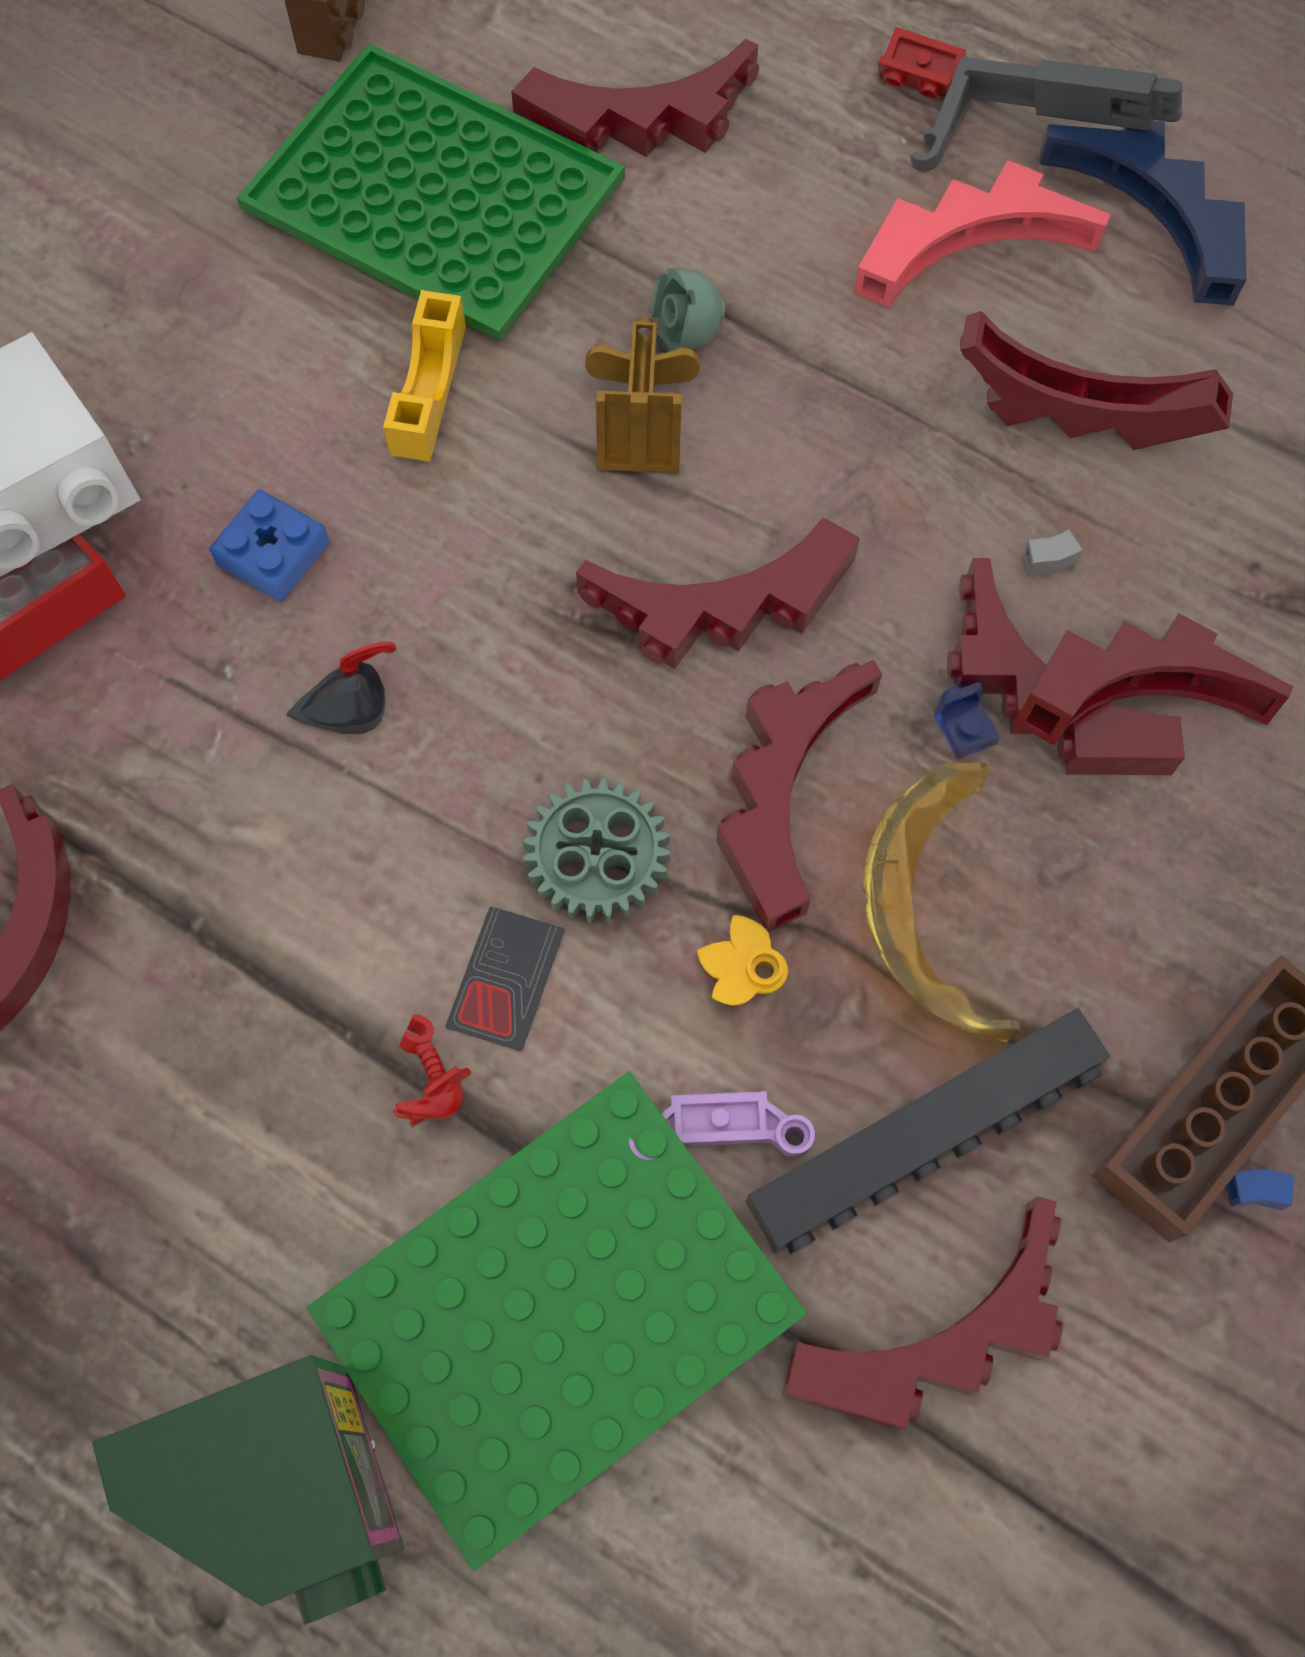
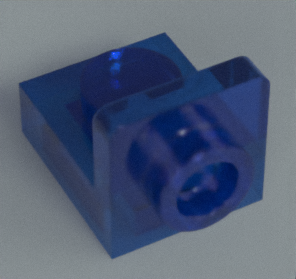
(965, 720)

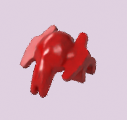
(443, 1091)

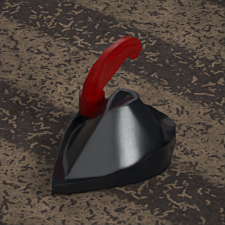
(347, 698)

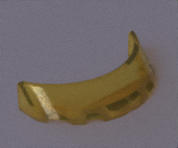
(889, 885)

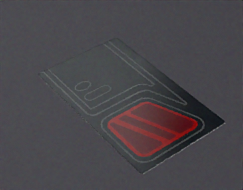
(505, 978)

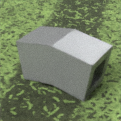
(1051, 554)

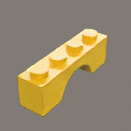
(418, 409)

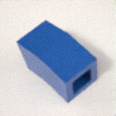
(1261, 1188)

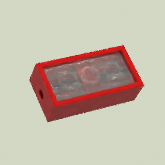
(52, 600)

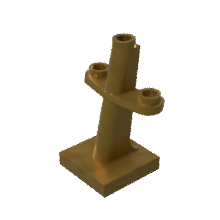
(638, 426)

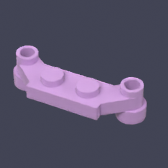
(734, 1120)

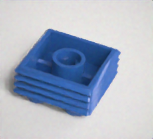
(247, 549)

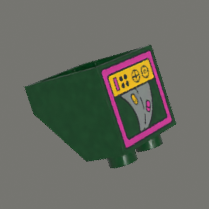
(263, 1487)

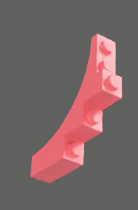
(968, 217)

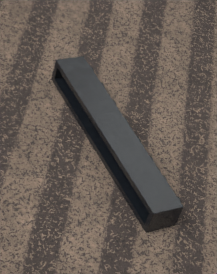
(927, 1130)

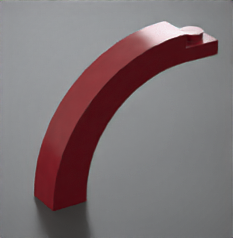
(39, 904)

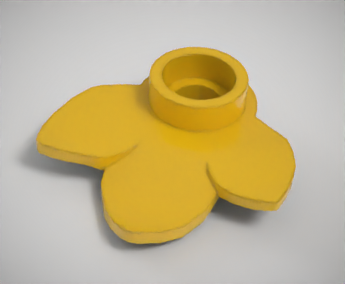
(736, 960)

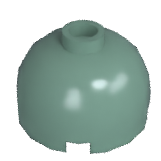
(687, 309)

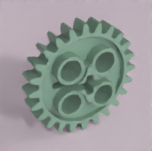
(592, 888)

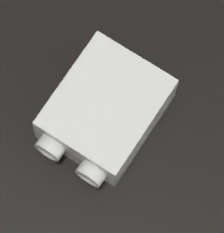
(53, 459)

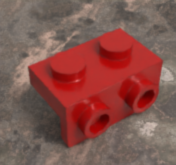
(919, 63)

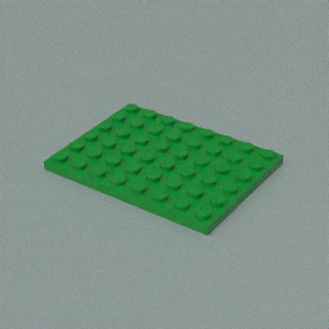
(432, 189)
(553, 1317)

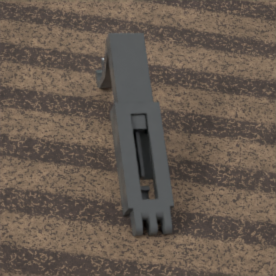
(1055, 91)

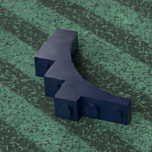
(1172, 190)

